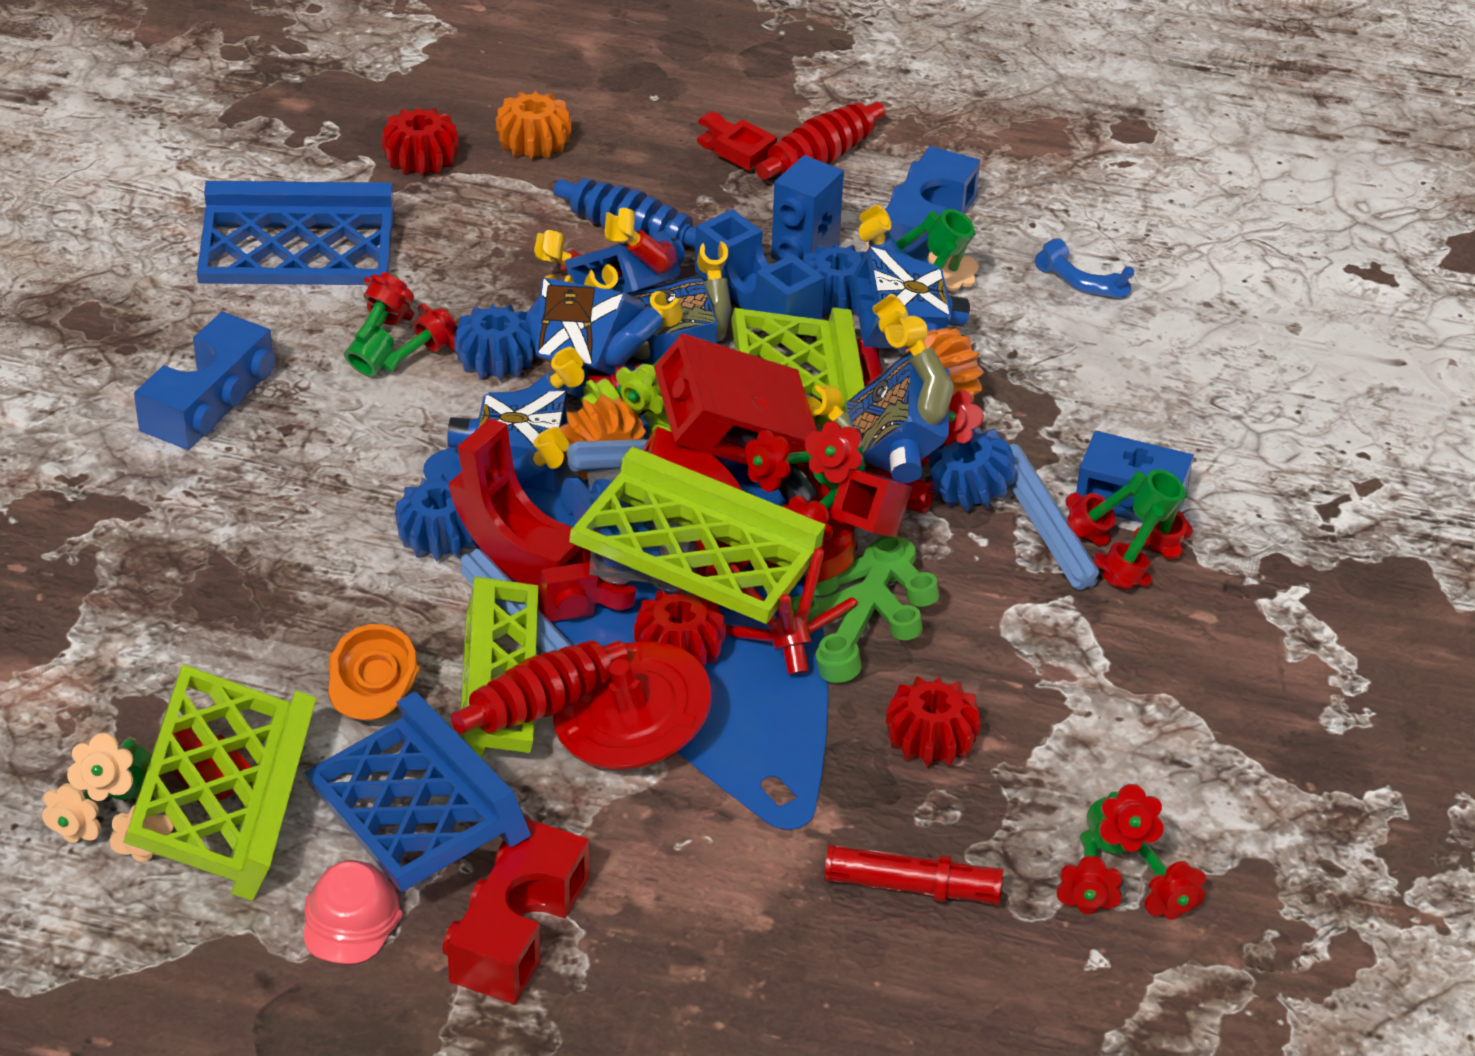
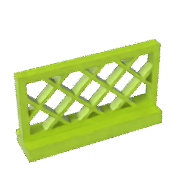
(832, 354)
(707, 513)
(263, 801)

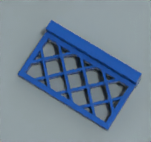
(298, 208)
(451, 770)

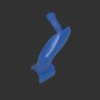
(1055, 258)

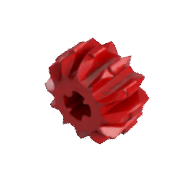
(420, 141)
(682, 622)
(933, 721)

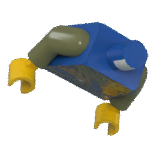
(703, 304)
(902, 410)

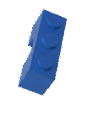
(933, 184)
(753, 284)
(230, 362)

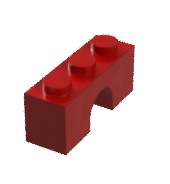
(493, 944)

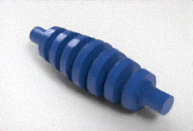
(651, 216)

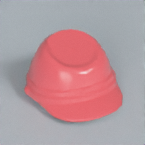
(350, 913)

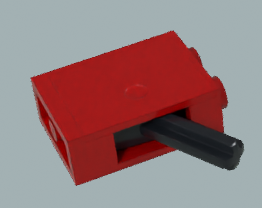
(726, 397)

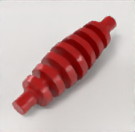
(822, 137)
(538, 687)

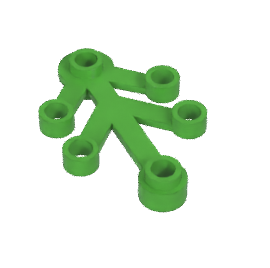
(883, 562)

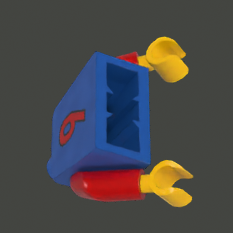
(638, 257)

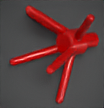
(791, 630)

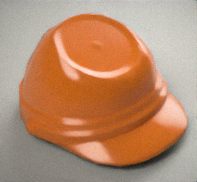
(371, 671)

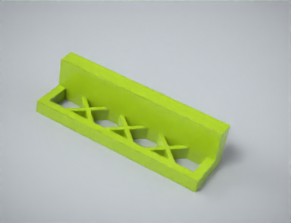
(482, 650)

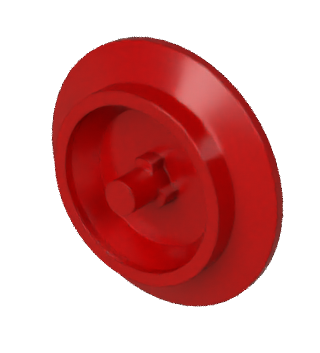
(641, 712)

